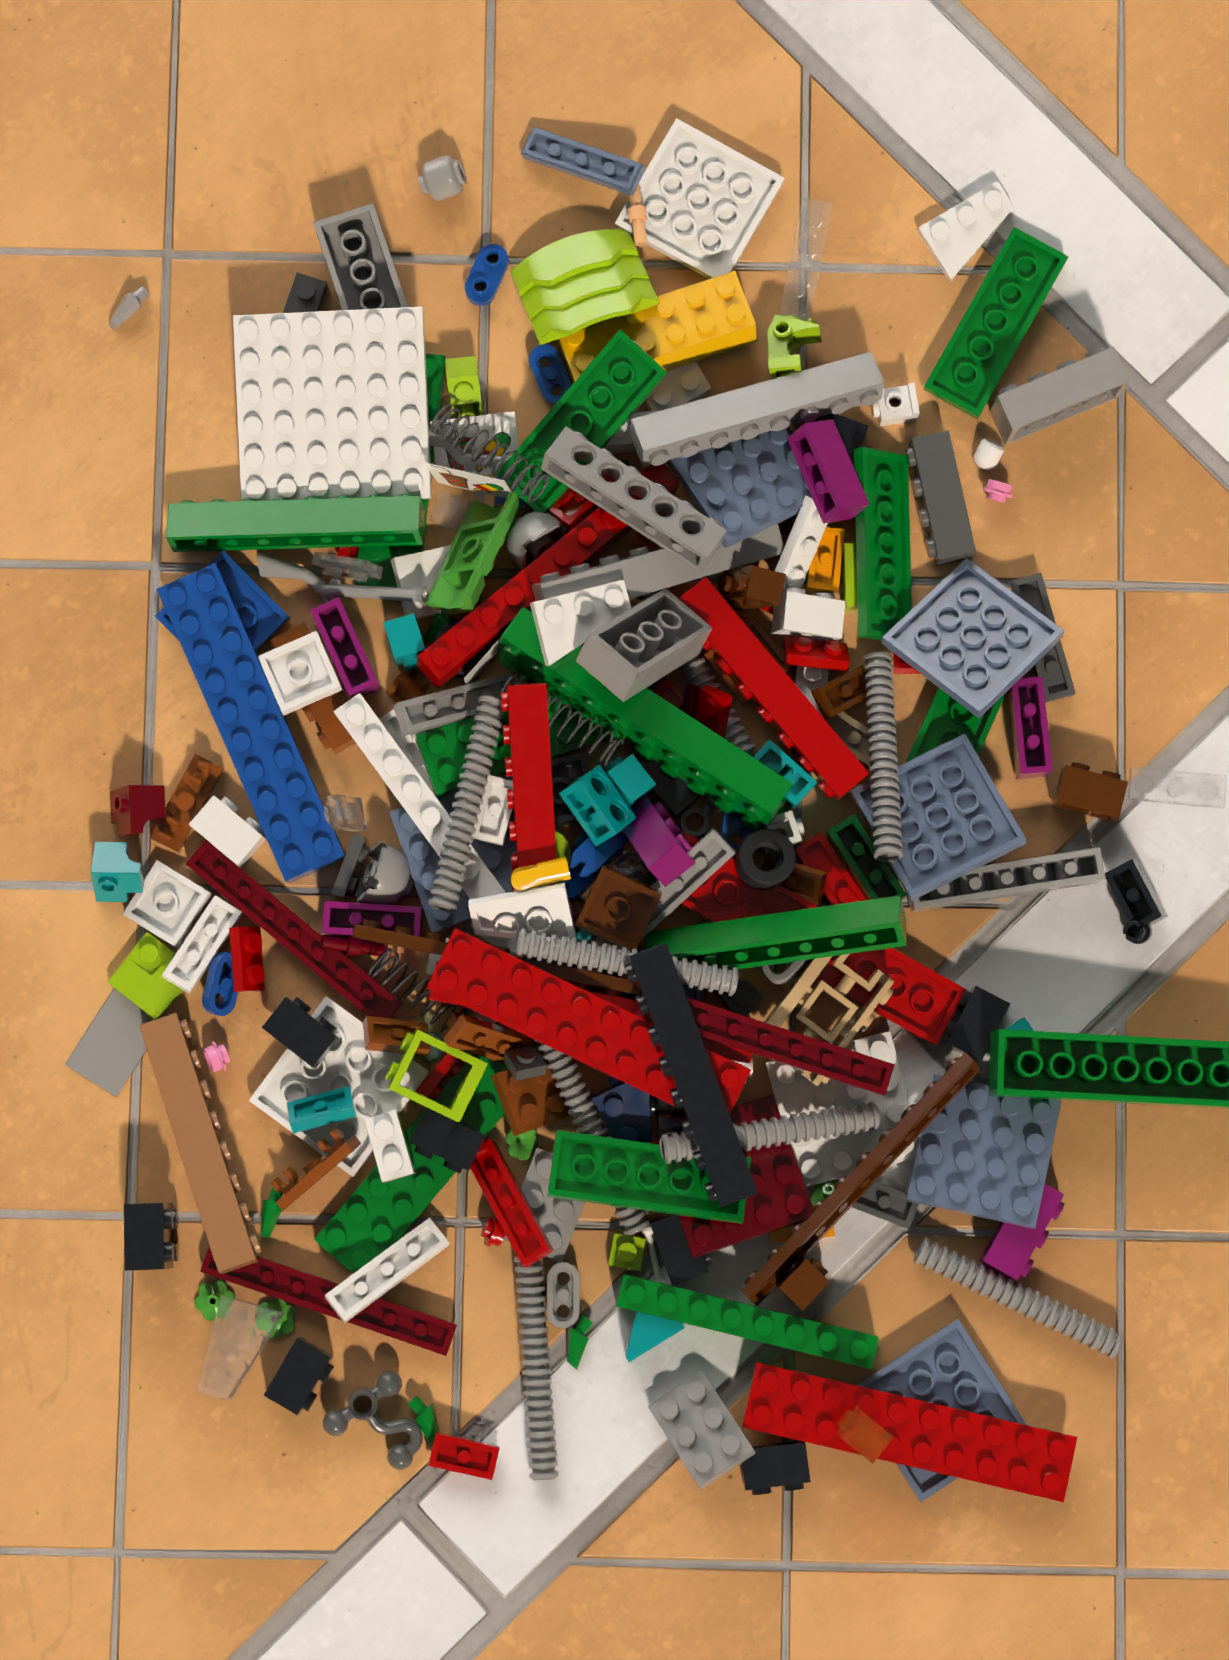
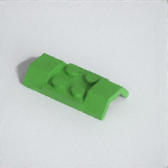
(472, 556)

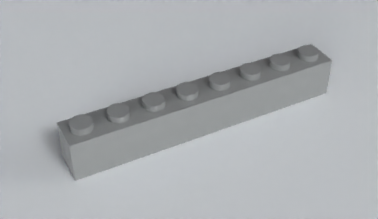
(756, 409)
(658, 568)

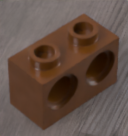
(804, 1282)

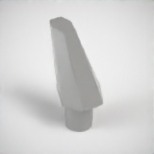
(128, 306)

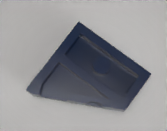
(625, 1111)

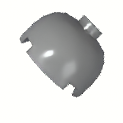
(532, 537)
(384, 877)

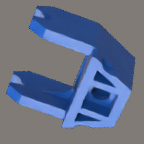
(588, 860)

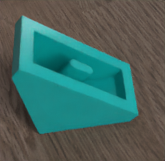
(649, 1332)

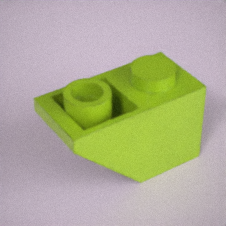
(464, 386)

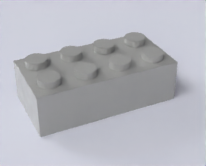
(359, 260)
(1058, 394)
(643, 644)

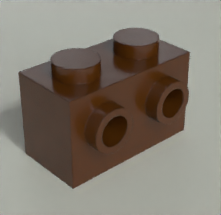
(751, 587)
(1090, 792)

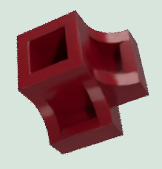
(135, 806)

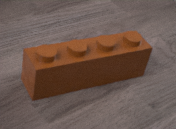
(332, 731)

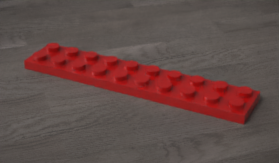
(921, 997)
(564, 1016)
(922, 1431)

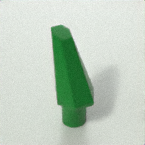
(438, 621)
(270, 1213)
(577, 1341)
(426, 1418)

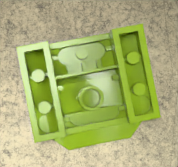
(582, 283)

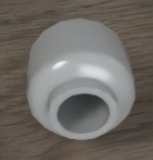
(442, 178)

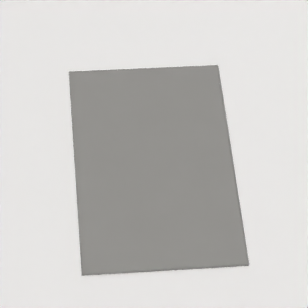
(111, 1044)

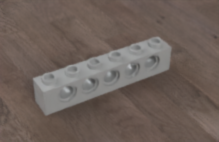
(638, 514)
(1017, 879)

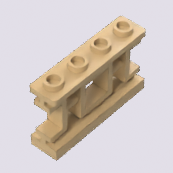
(802, 994)

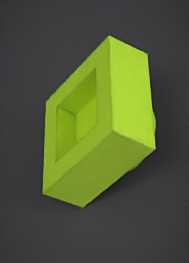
(627, 1252)

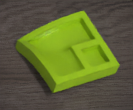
(141, 977)

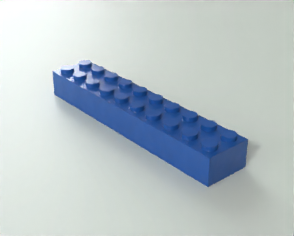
(251, 723)

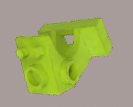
(792, 331)

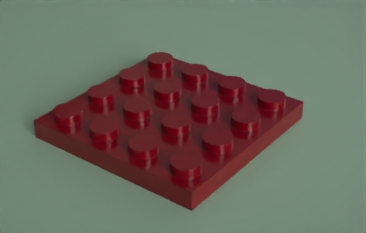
(780, 1187)

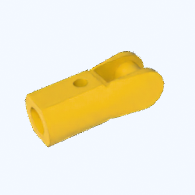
(540, 874)

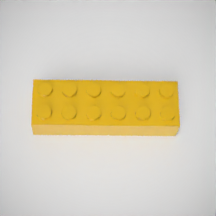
(677, 331)

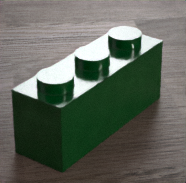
(857, 855)

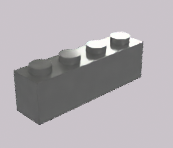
(941, 498)

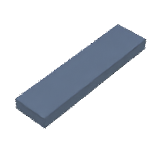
(583, 161)

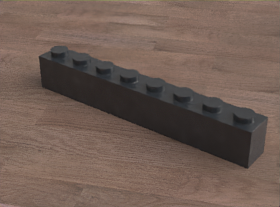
(691, 1075)

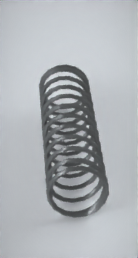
(473, 439)
(578, 725)
(377, 967)

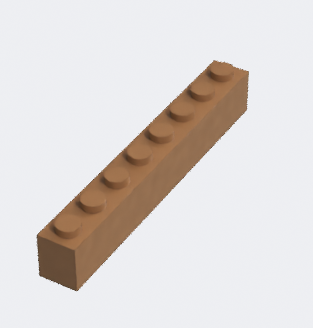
(199, 1143)

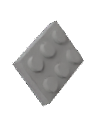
(555, 1215)
(701, 1430)

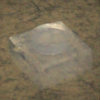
(449, 510)

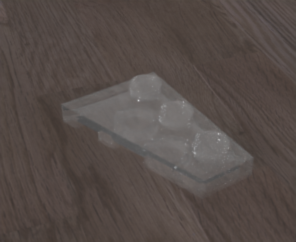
(234, 1345)

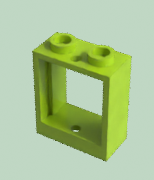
(466, 1089)

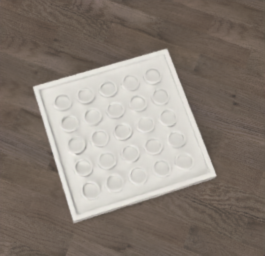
(332, 404)

